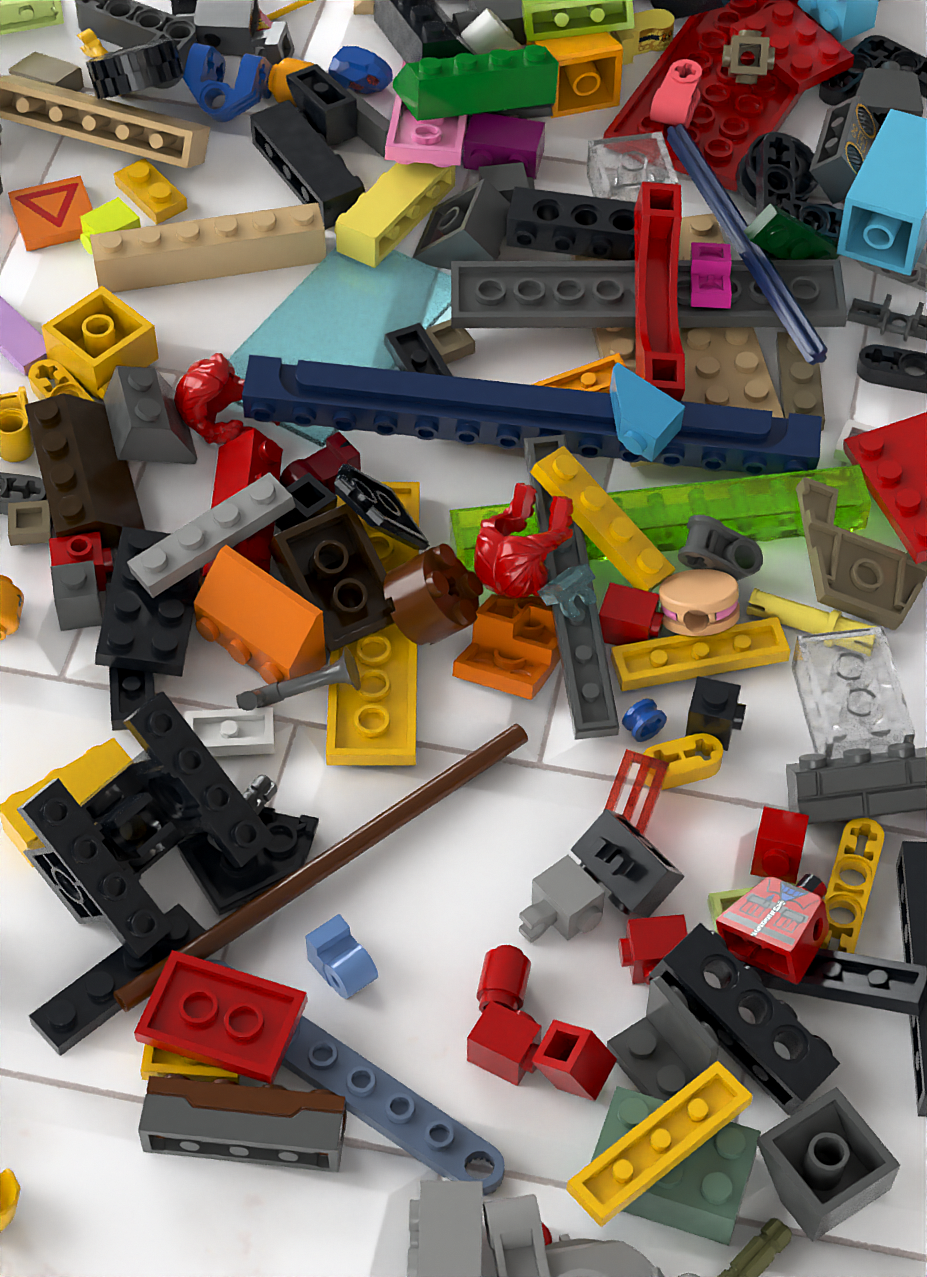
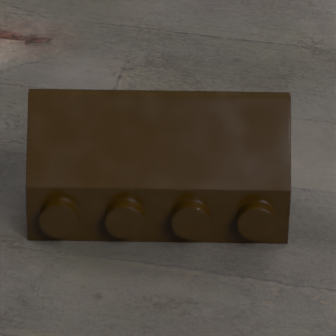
(81, 470)

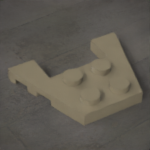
(854, 570)

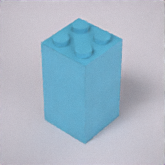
(888, 199)

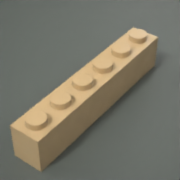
(103, 121)
(209, 248)

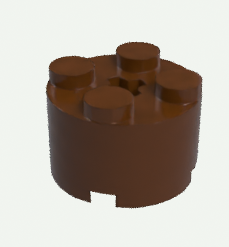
(433, 595)

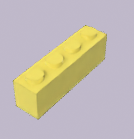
(391, 210)

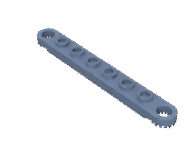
(389, 1105)

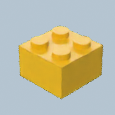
(98, 337)

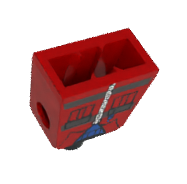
(777, 926)

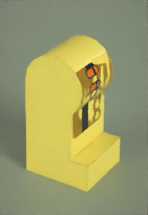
(651, 32)

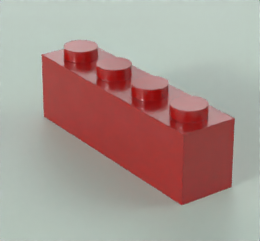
(238, 466)

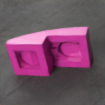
(710, 275)

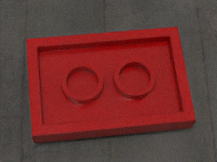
(802, 49)
(221, 1017)

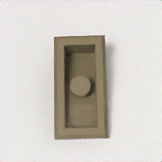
(49, 71)

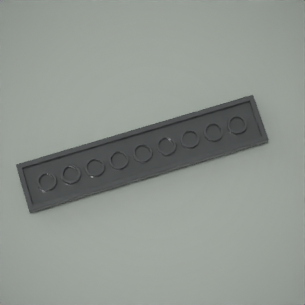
(604, 295)

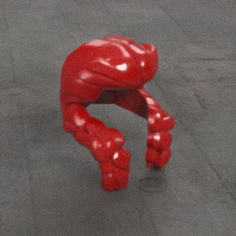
(208, 390)
(516, 563)

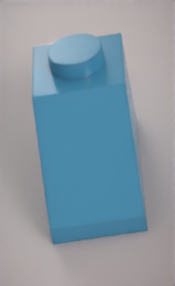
(643, 414)

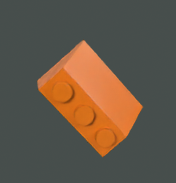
(259, 619)

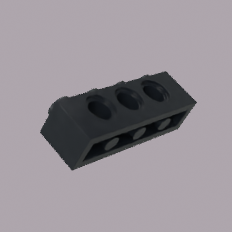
(571, 224)
(748, 1044)

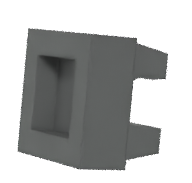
(276, 42)

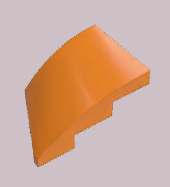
(511, 646)

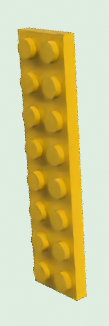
(381, 717)

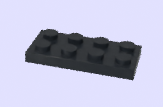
(140, 629)

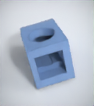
(340, 957)

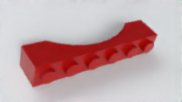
(657, 241)

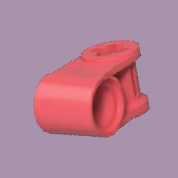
(678, 94)

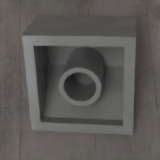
(465, 227)
(146, 418)
(826, 1163)

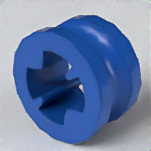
(644, 720)

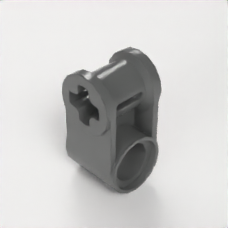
(719, 548)

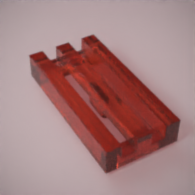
(646, 763)

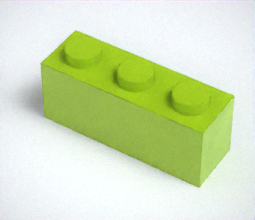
(575, 17)

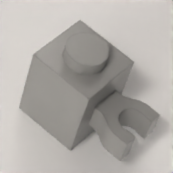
(565, 899)

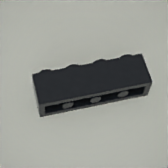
(305, 160)

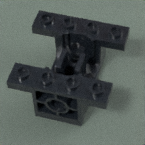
(166, 795)

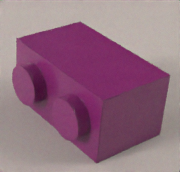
(504, 140)

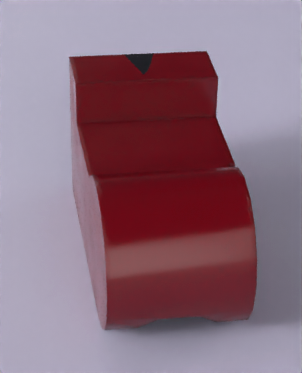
(323, 463)

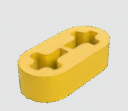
(683, 764)

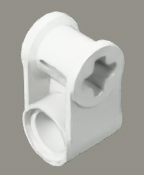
(489, 33)

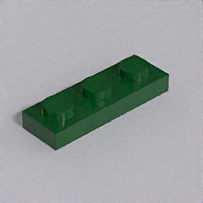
(789, 237)

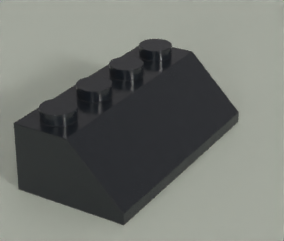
(419, 29)

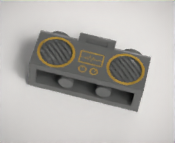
(843, 146)

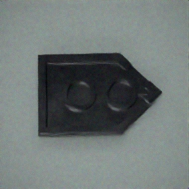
(378, 506)
(232, 887)

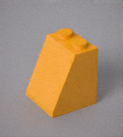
(586, 72)

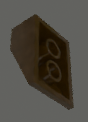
(336, 571)

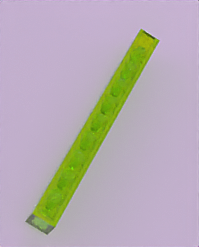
(752, 506)

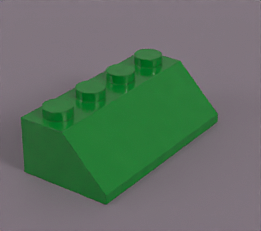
(478, 82)

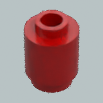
(504, 978)

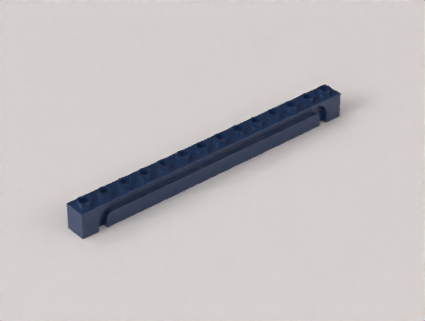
(509, 412)

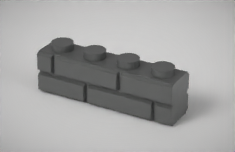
(858, 783)

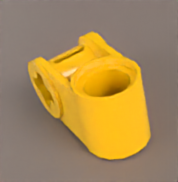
(15, 432)

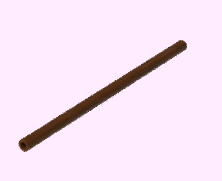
(330, 860)

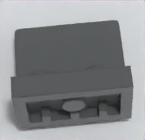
(666, 1045)

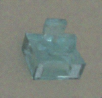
(567, 586)

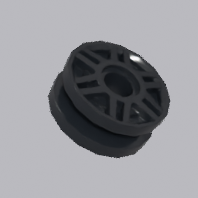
(804, 180)

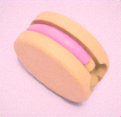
(699, 602)

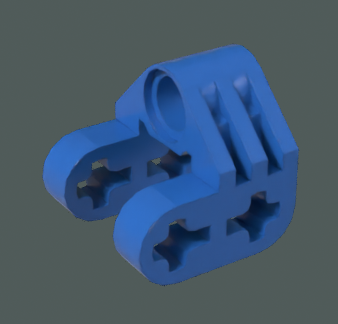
(205, 77)

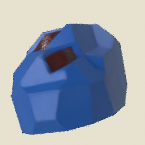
(360, 70)

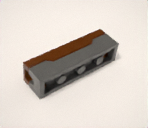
(243, 1123)

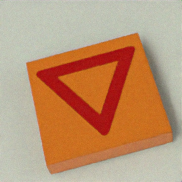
(50, 212)

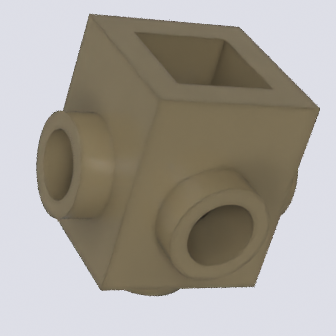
(758, 46)

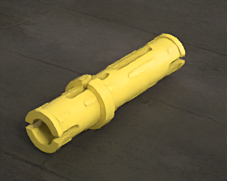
(799, 615)

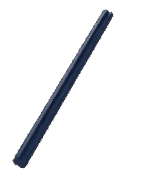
(754, 257)

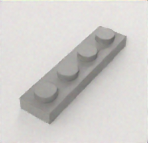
(204, 536)

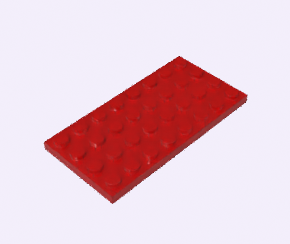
(728, 112)

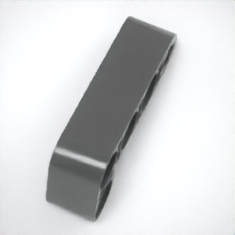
(134, 23)

